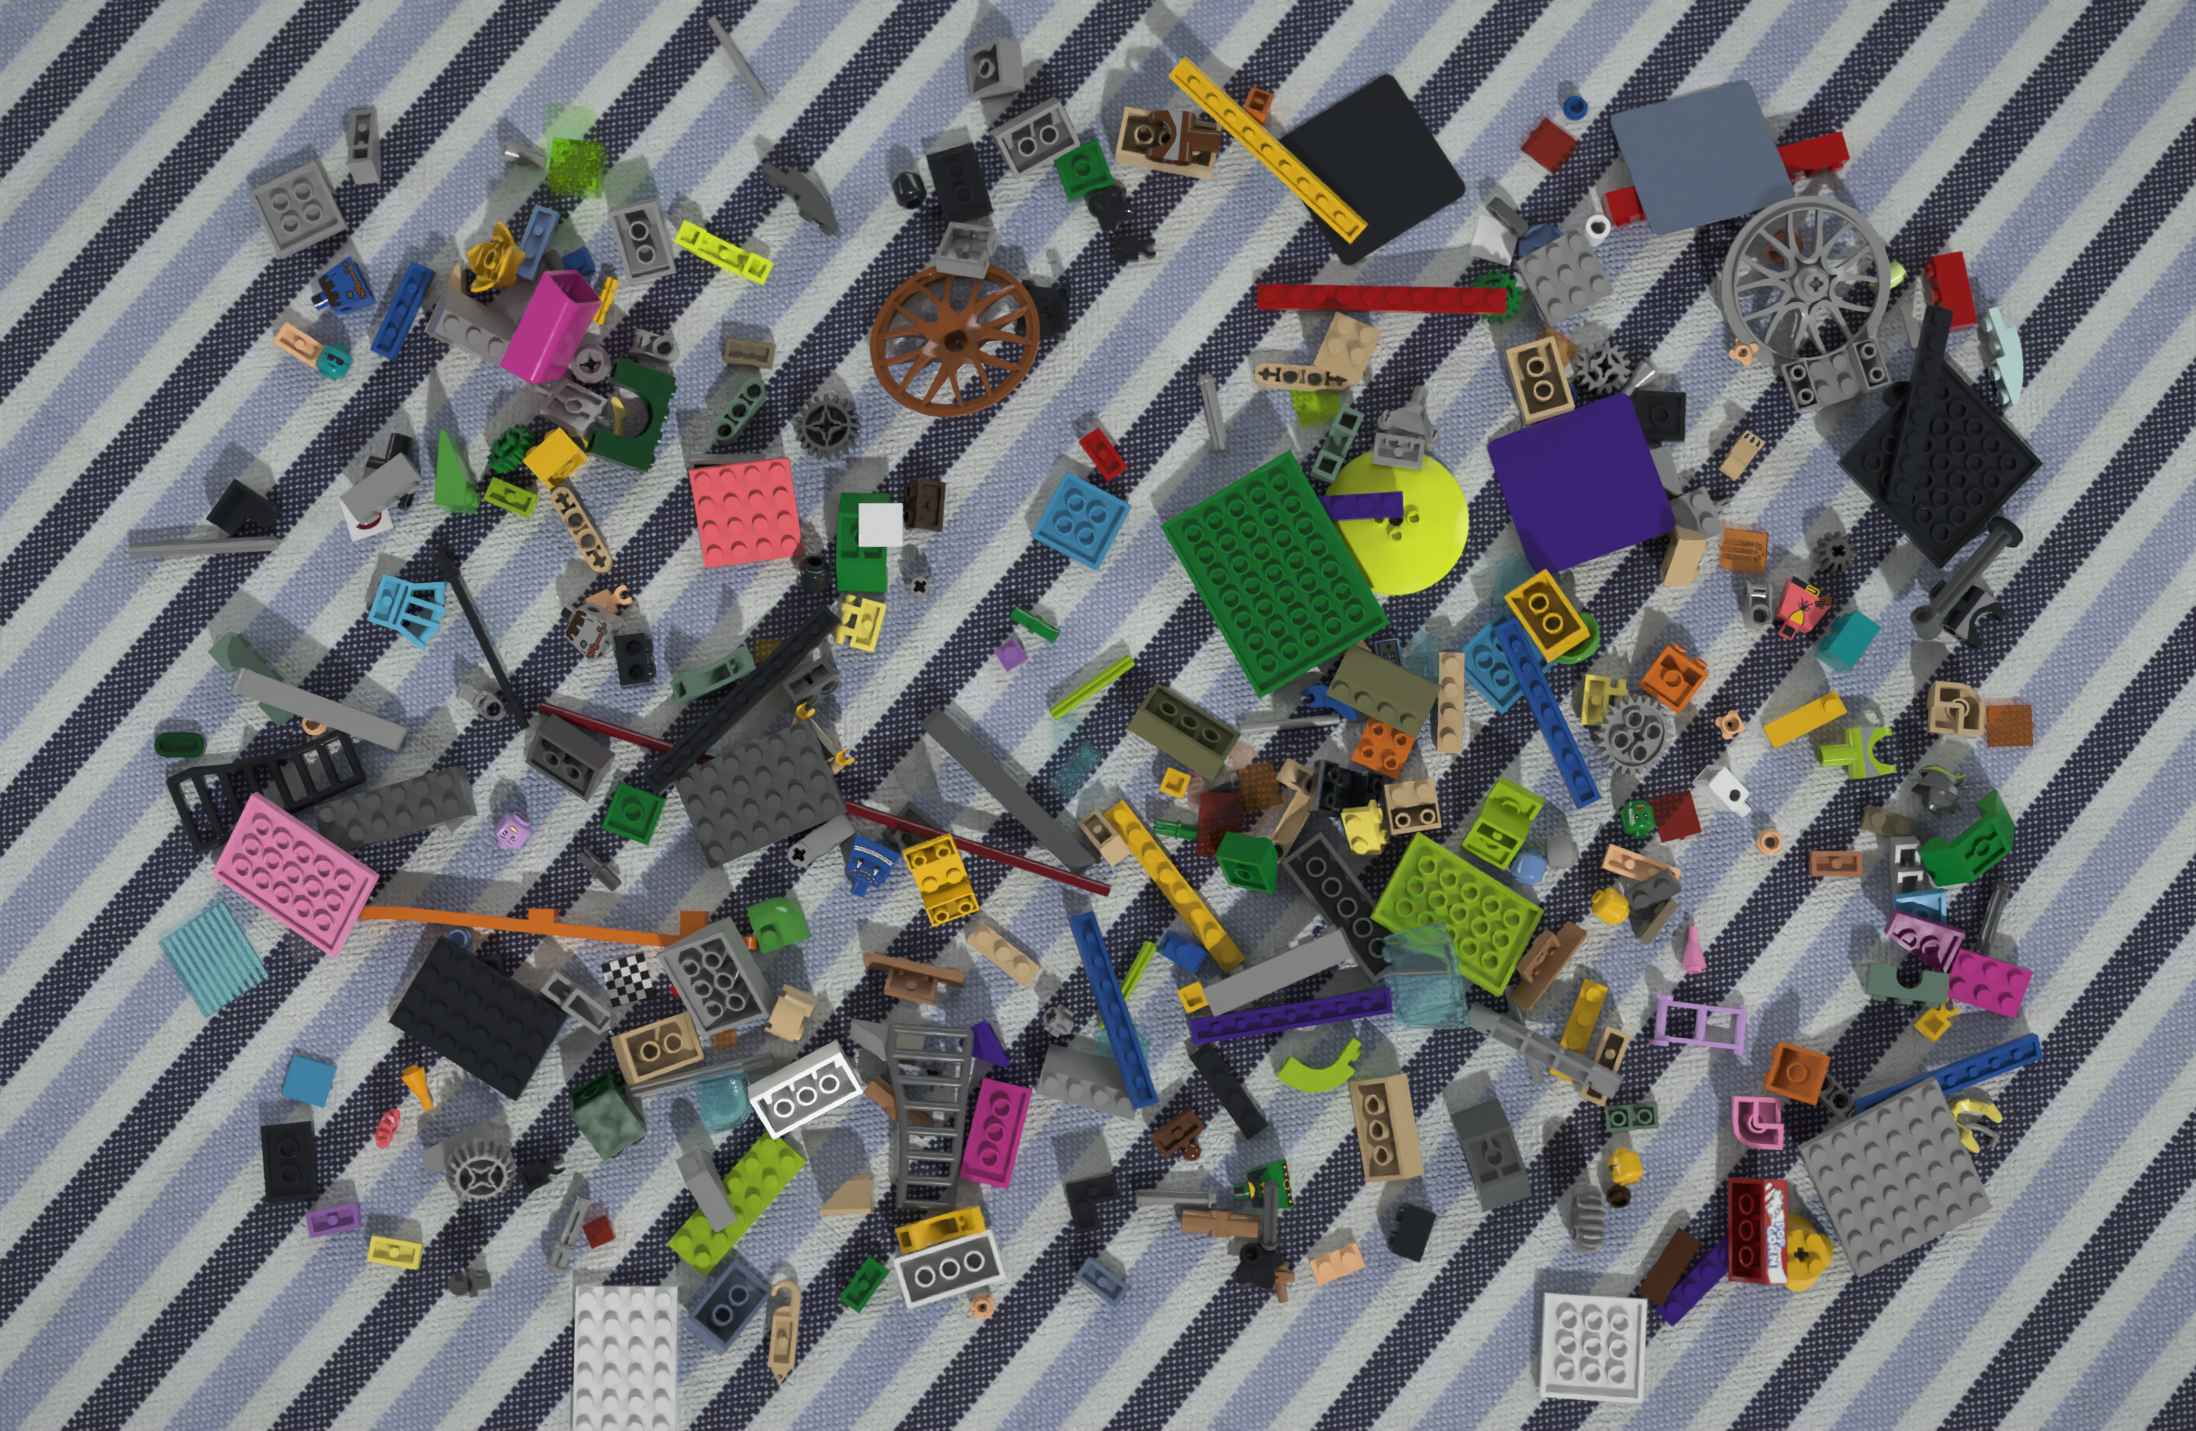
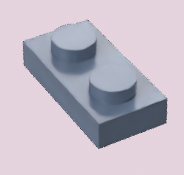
(1102, 1281)

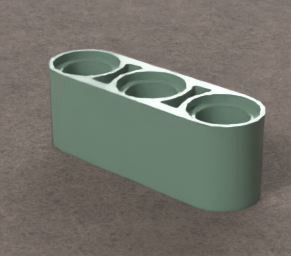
(741, 399)

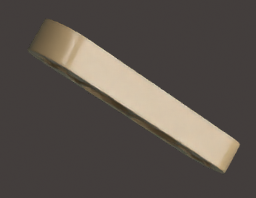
(1302, 382)
(583, 529)

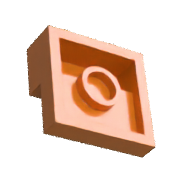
(1674, 677)
(1796, 1072)

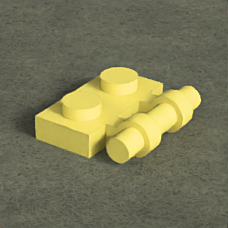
(867, 625)
(1596, 697)

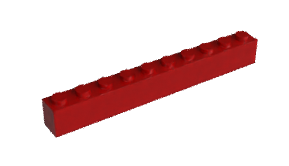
(1799, 159)

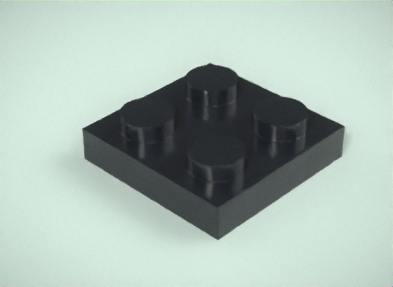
(1661, 415)

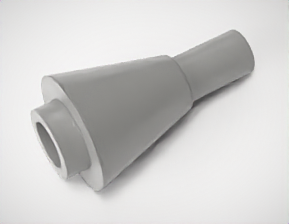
(516, 152)
(1642, 375)

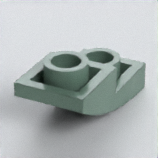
(1632, 1116)

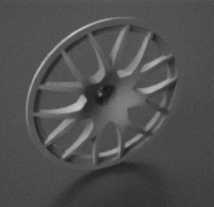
(1798, 272)

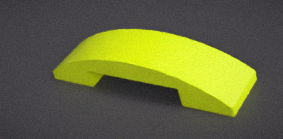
(723, 254)

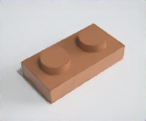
(1835, 863)

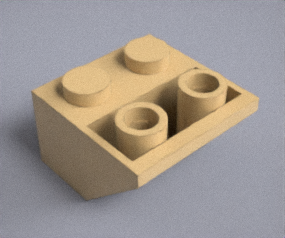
(1411, 806)

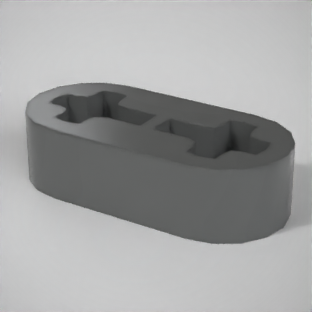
(1507, 217)

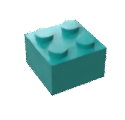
(1847, 641)

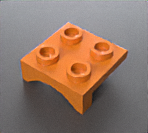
(1383, 748)

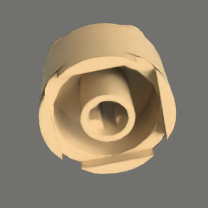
(789, 1013)

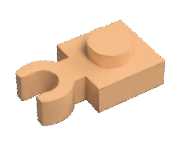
(609, 602)

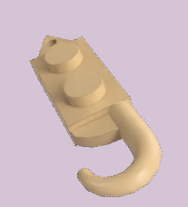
(784, 1331)

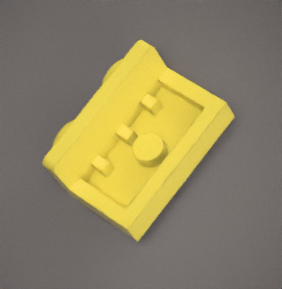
(1365, 829)

